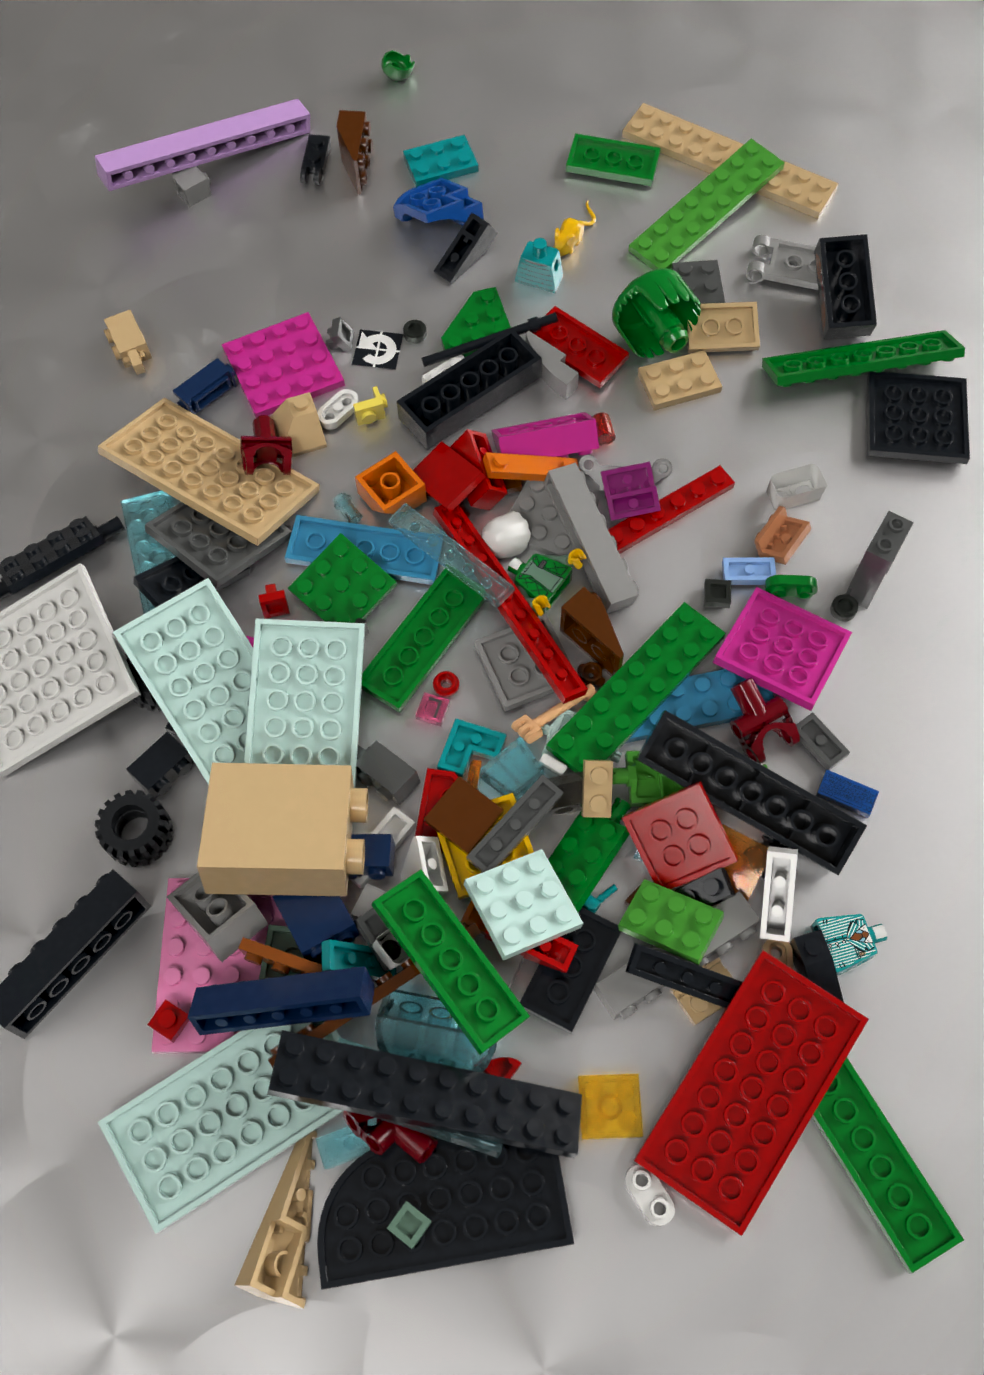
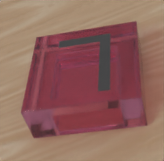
(432, 709)

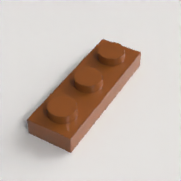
(281, 961)

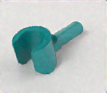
(593, 904)

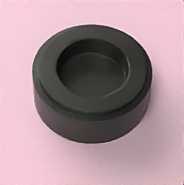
(414, 331)
(844, 607)

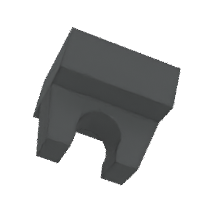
(340, 335)

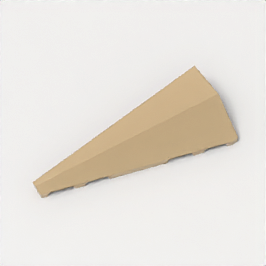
(277, 1255)

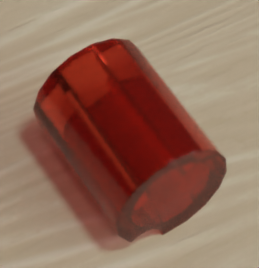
(604, 428)

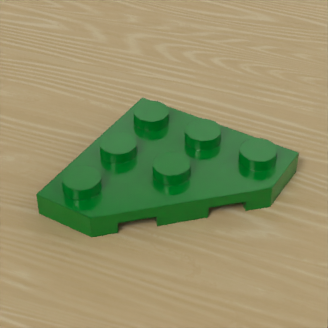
(479, 317)

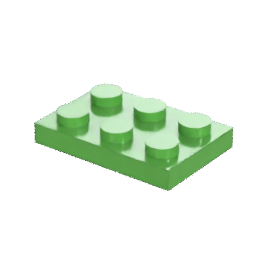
(671, 921)

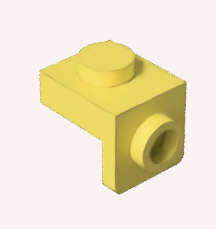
(371, 409)

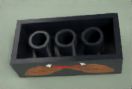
(845, 286)

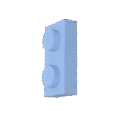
(748, 570)

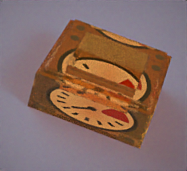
(474, 774)

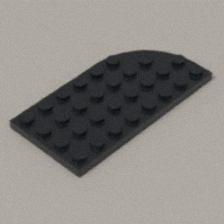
(475, 1202)

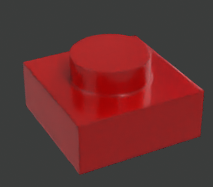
(169, 1021)

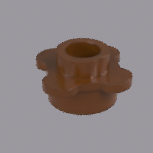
(591, 668)

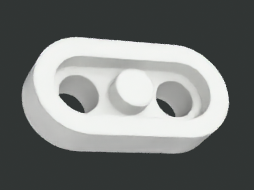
(335, 409)
(647, 1196)

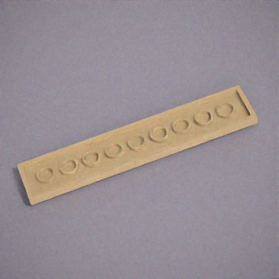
(708, 150)

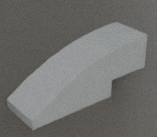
(554, 370)

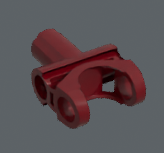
(265, 447)
(756, 720)
(384, 1134)

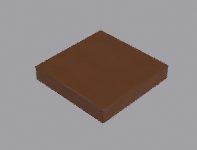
(463, 815)

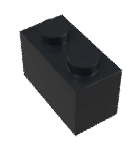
(161, 765)

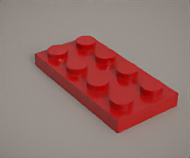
(585, 349)

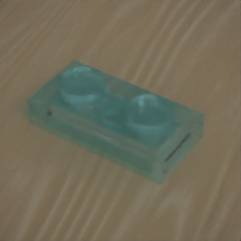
(341, 1147)

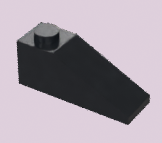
(466, 248)
(815, 962)

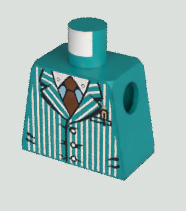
(850, 939)

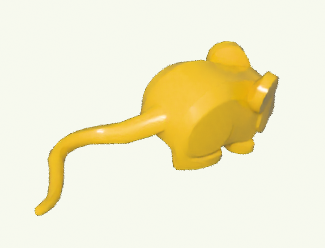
(571, 233)

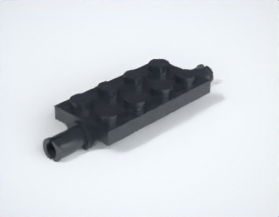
(53, 553)

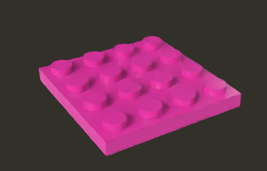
(282, 364)
(783, 648)

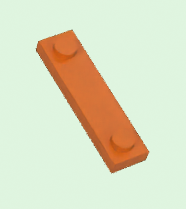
(522, 466)

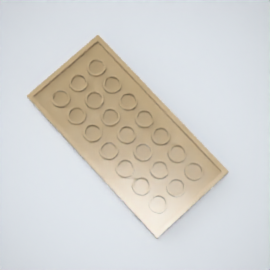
(206, 471)

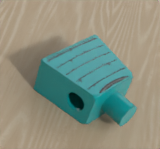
(540, 266)

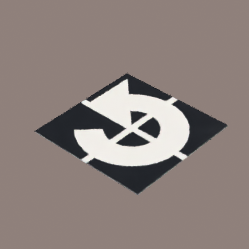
(377, 349)

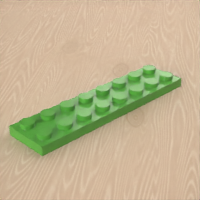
(706, 206)

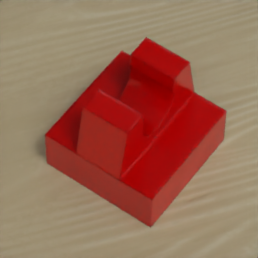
(273, 602)

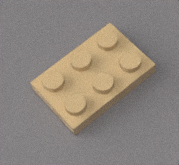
(725, 328)
(679, 380)

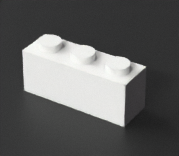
(778, 894)

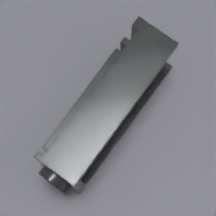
(878, 558)

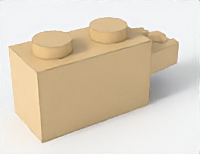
(128, 340)

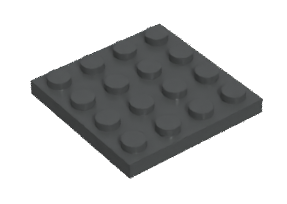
(209, 546)

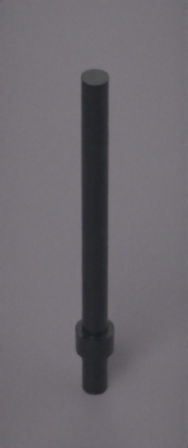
(533, 324)

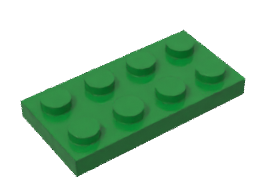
(613, 159)

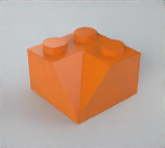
(390, 485)

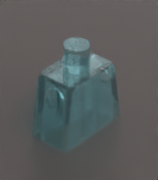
(512, 770)

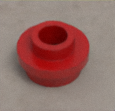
(446, 677)

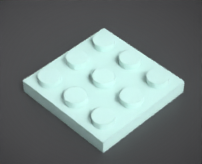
(522, 904)

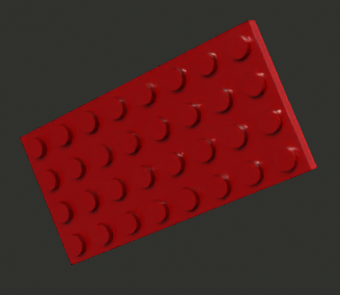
(751, 1092)

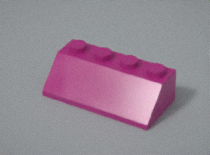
(549, 437)

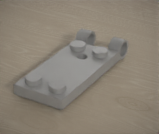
(782, 256)

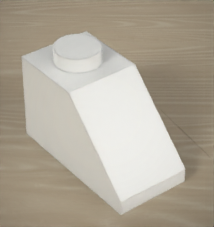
(426, 855)

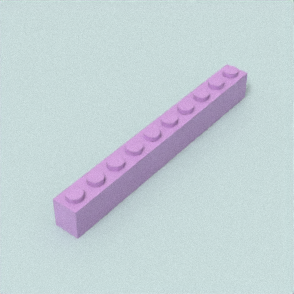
(202, 144)

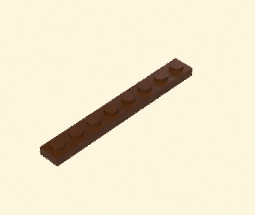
(385, 985)

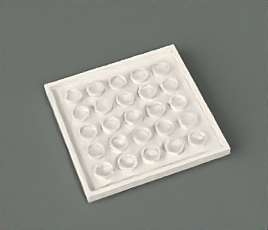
(57, 668)

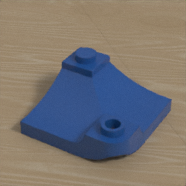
(437, 201)

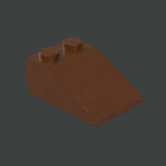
(590, 629)

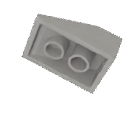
(217, 918)

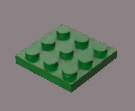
(342, 583)

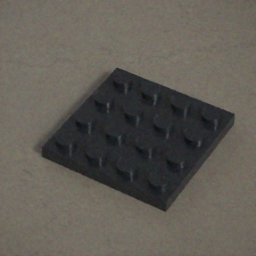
(917, 417)

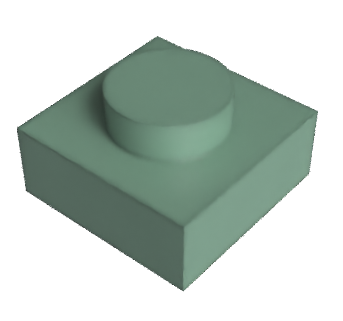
(409, 1225)

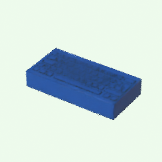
(847, 793)

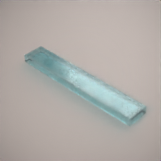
(451, 555)

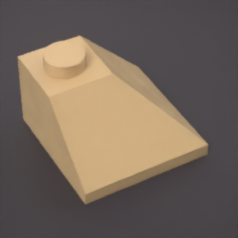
(300, 421)

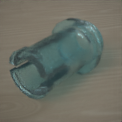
(344, 503)

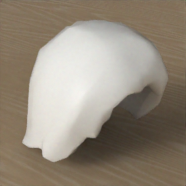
(507, 535)

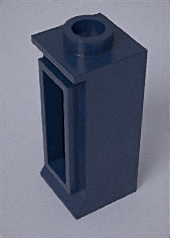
(205, 386)

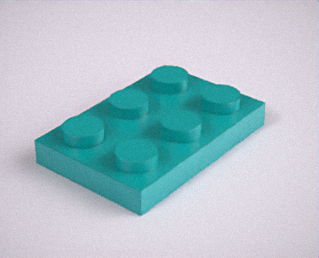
(441, 160)

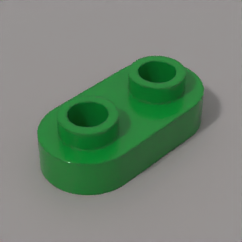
(792, 586)

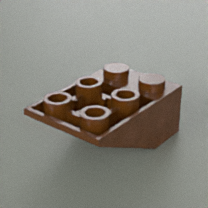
(355, 145)

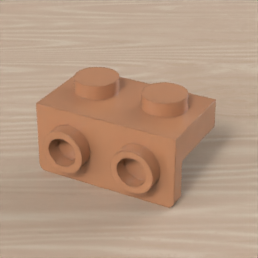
(781, 536)

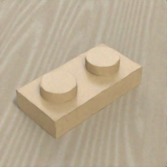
(597, 788)

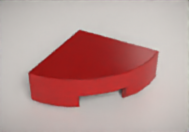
(503, 1067)

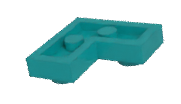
(468, 740)

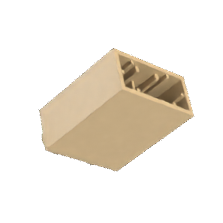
(281, 830)

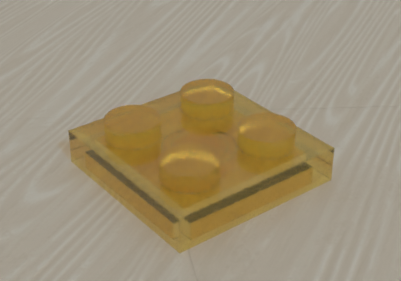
(610, 1107)

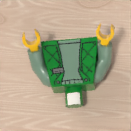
(545, 577)

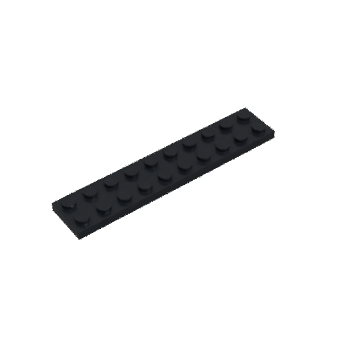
(426, 1094)

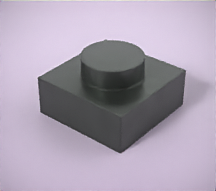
(717, 593)

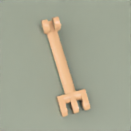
(532, 730)

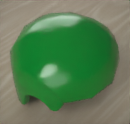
(397, 66)

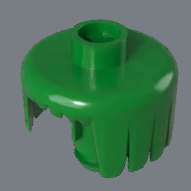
(656, 313)

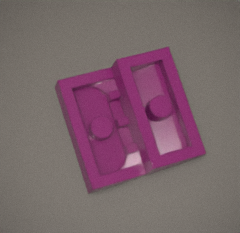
(630, 491)

